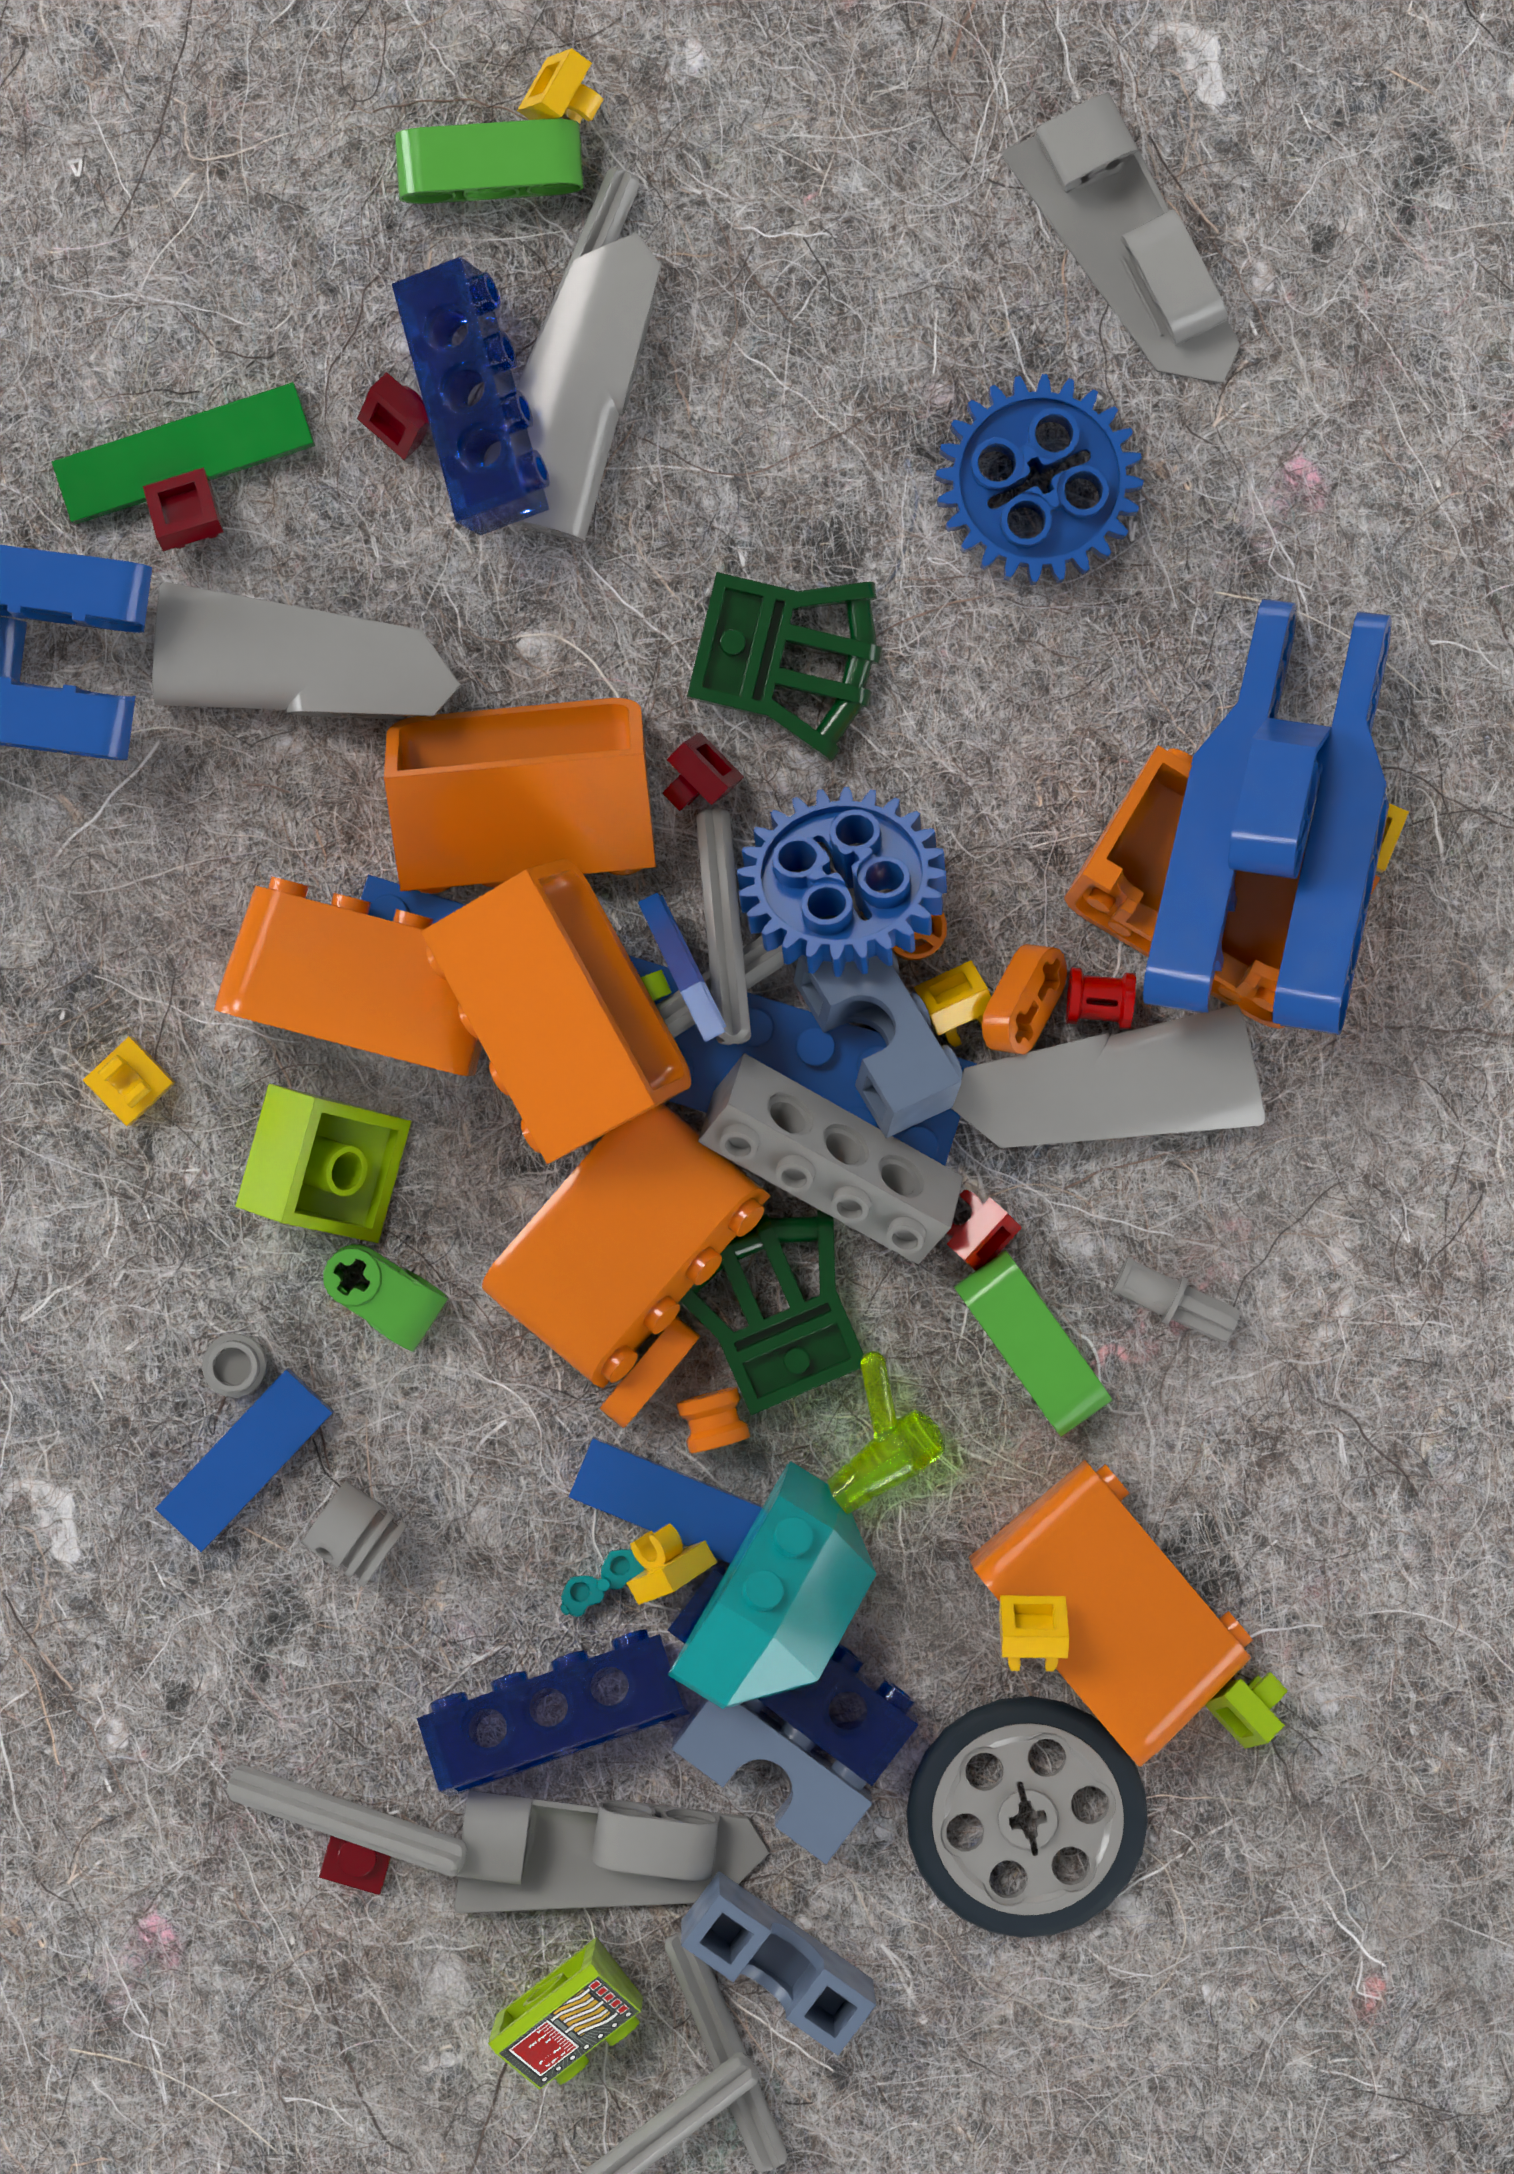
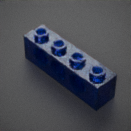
(431, 312)
(452, 1726)
(860, 1745)

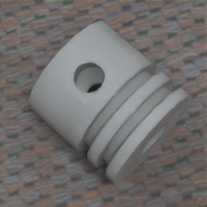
(354, 1533)

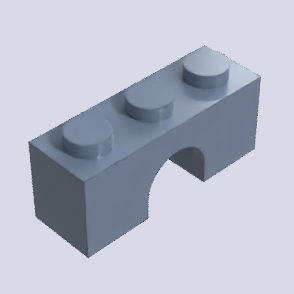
(913, 1073)
(824, 1795)
(749, 1938)

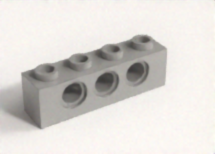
(831, 1159)

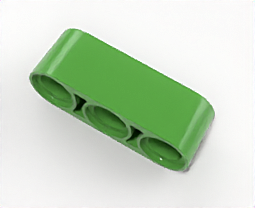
(489, 161)
(1033, 1343)

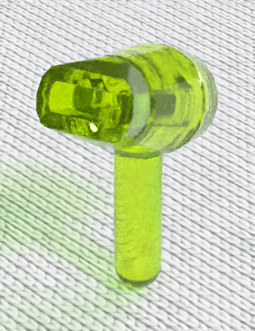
(898, 1448)

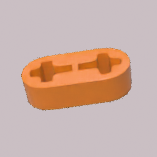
(1024, 999)
(649, 1372)

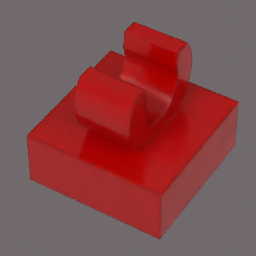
(984, 1233)

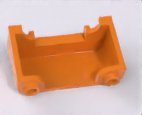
(1126, 879)
(1138, 1632)

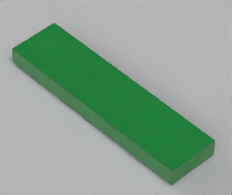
(216, 439)

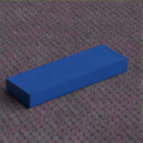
(682, 966)
(244, 1460)
(659, 1496)

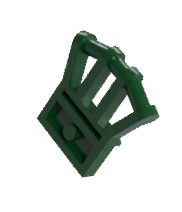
(745, 645)
(794, 1347)

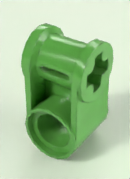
(394, 1302)

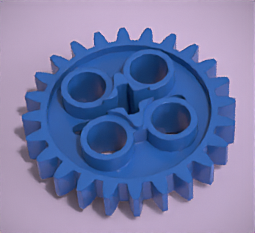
(1011, 429)
(891, 856)

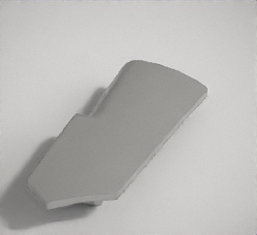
(1126, 239)
(585, 377)
(291, 658)
(1120, 1085)
(588, 1856)

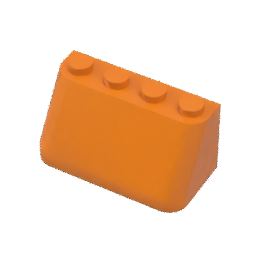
(516, 790)
(344, 978)
(557, 1008)
(624, 1243)

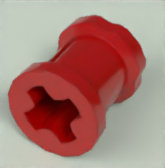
(1100, 998)

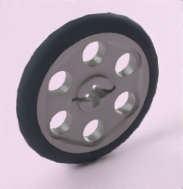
(963, 1874)

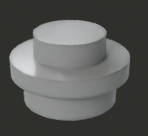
(234, 1365)

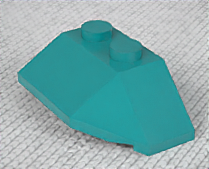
(780, 1598)

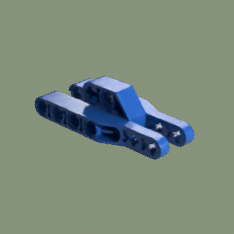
(69, 592)
(1252, 813)

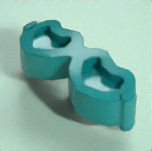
(588, 1590)

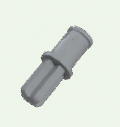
(1175, 1301)

